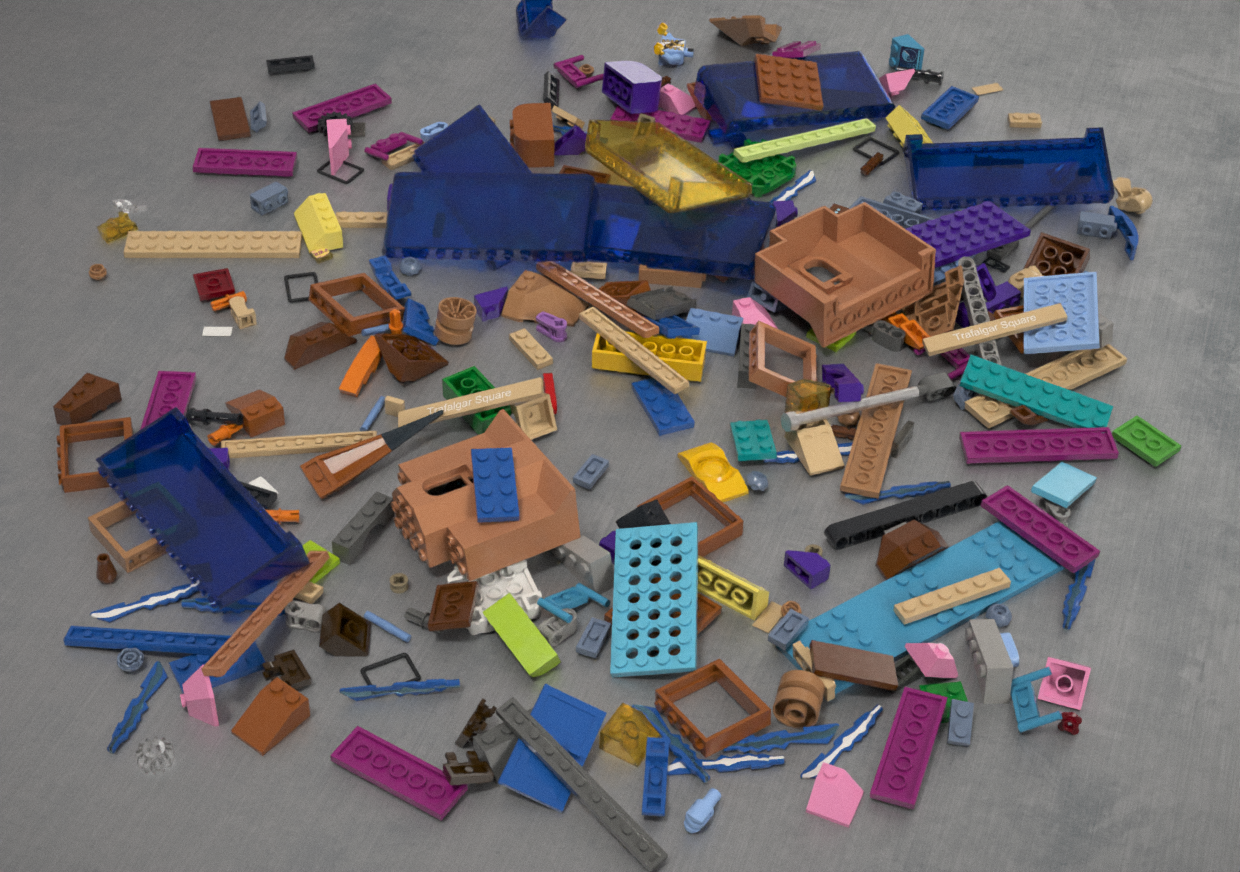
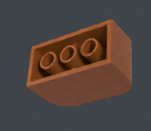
(533, 134)

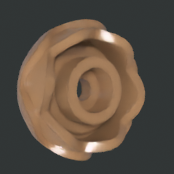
(849, 419)

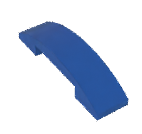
(1127, 229)
(387, 279)
(655, 776)

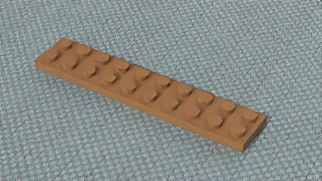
(875, 434)

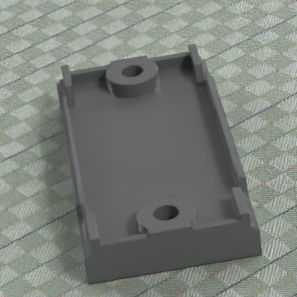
(661, 303)

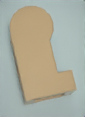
(241, 314)

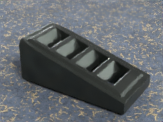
(911, 676)

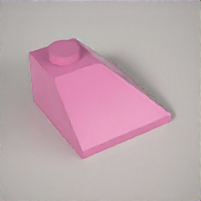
(896, 81)
(675, 100)
(751, 312)
(933, 659)
(1066, 683)
(199, 698)
(834, 795)

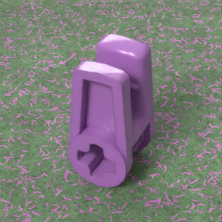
(552, 326)

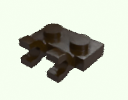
(290, 667)
(476, 723)
(466, 772)

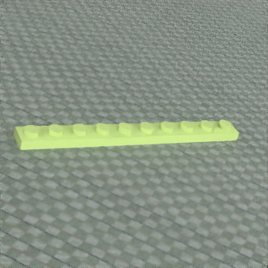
(804, 140)

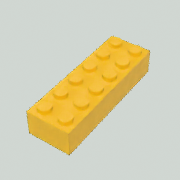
(681, 354)

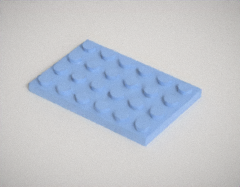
(1080, 302)

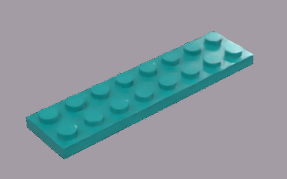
(1035, 394)

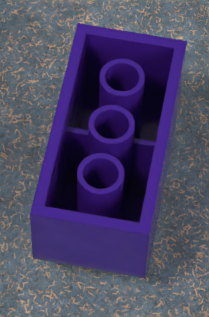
(632, 86)

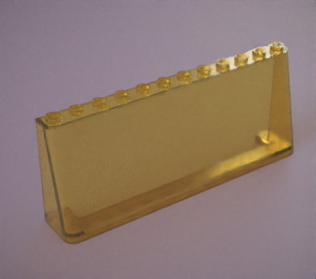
(663, 165)

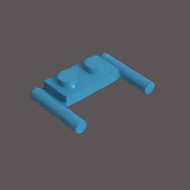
(570, 599)
(1026, 703)

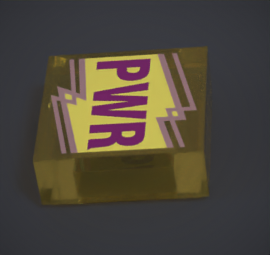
(321, 255)

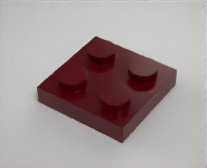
(213, 284)

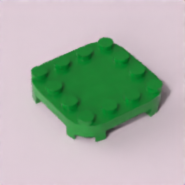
(762, 173)

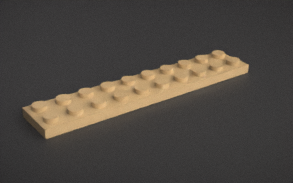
(213, 244)
(1065, 372)

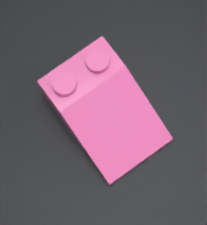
(338, 143)

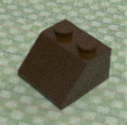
(344, 632)

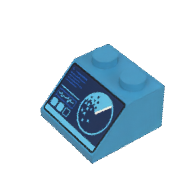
(906, 53)

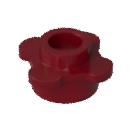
(1072, 718)

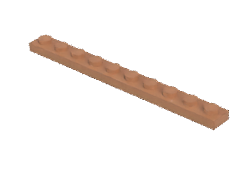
(598, 299)
(263, 616)

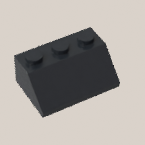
(646, 515)

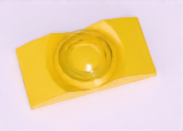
(712, 469)

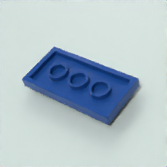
(949, 107)
(674, 326)
(662, 407)
(494, 485)
(247, 663)

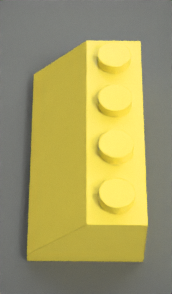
(905, 124)
(318, 223)
(731, 589)

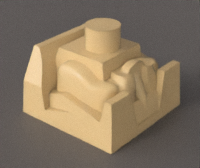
(535, 416)

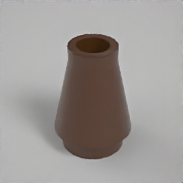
(105, 570)

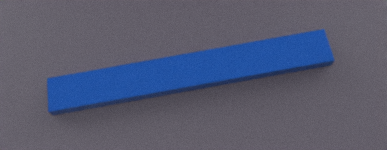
(144, 640)

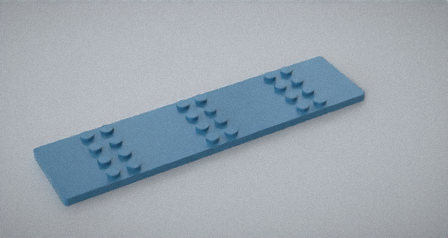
(873, 626)

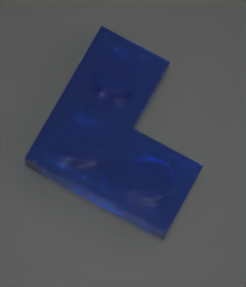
(718, 136)

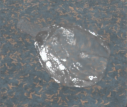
(127, 206)

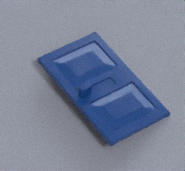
(573, 727)

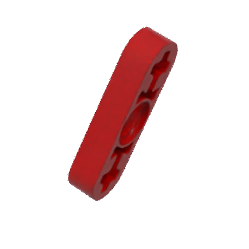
(548, 386)

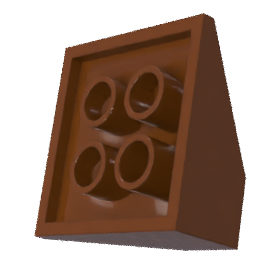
(1057, 256)
(408, 356)

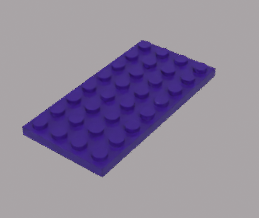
(969, 232)

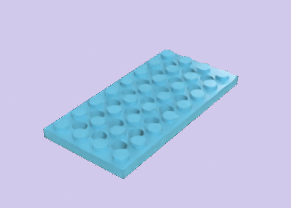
(687, 604)

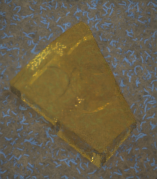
(116, 227)

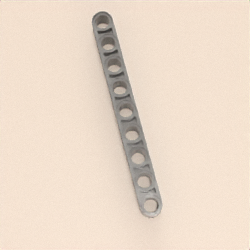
(976, 308)

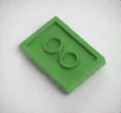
(1146, 441)

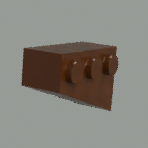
(85, 399)

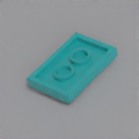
(753, 440)

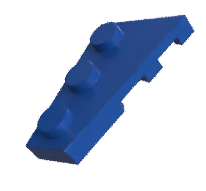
(417, 322)

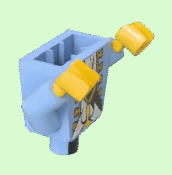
(671, 50)

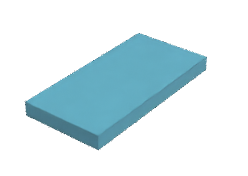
(1063, 484)

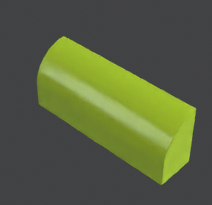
(521, 636)

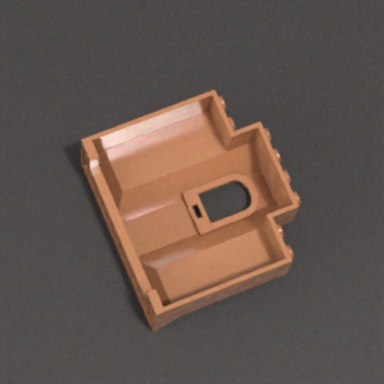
(870, 255)
(447, 524)

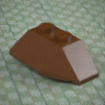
(315, 343)
(907, 547)

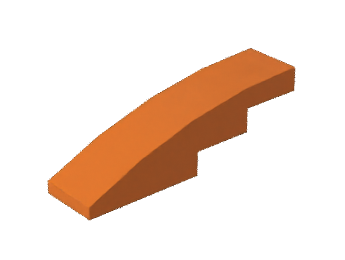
(913, 331)
(361, 368)

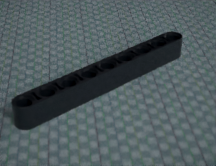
(922, 509)

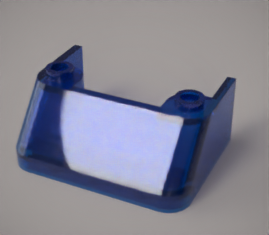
(537, 19)

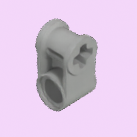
(1055, 510)
(306, 616)
(558, 630)

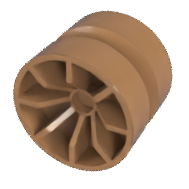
(455, 320)
(798, 699)

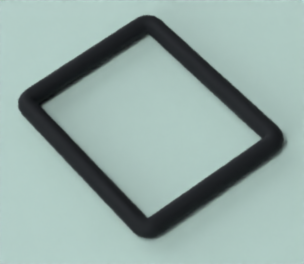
(880, 143)
(338, 179)
(298, 275)
(418, 677)

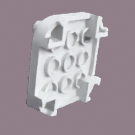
(495, 586)

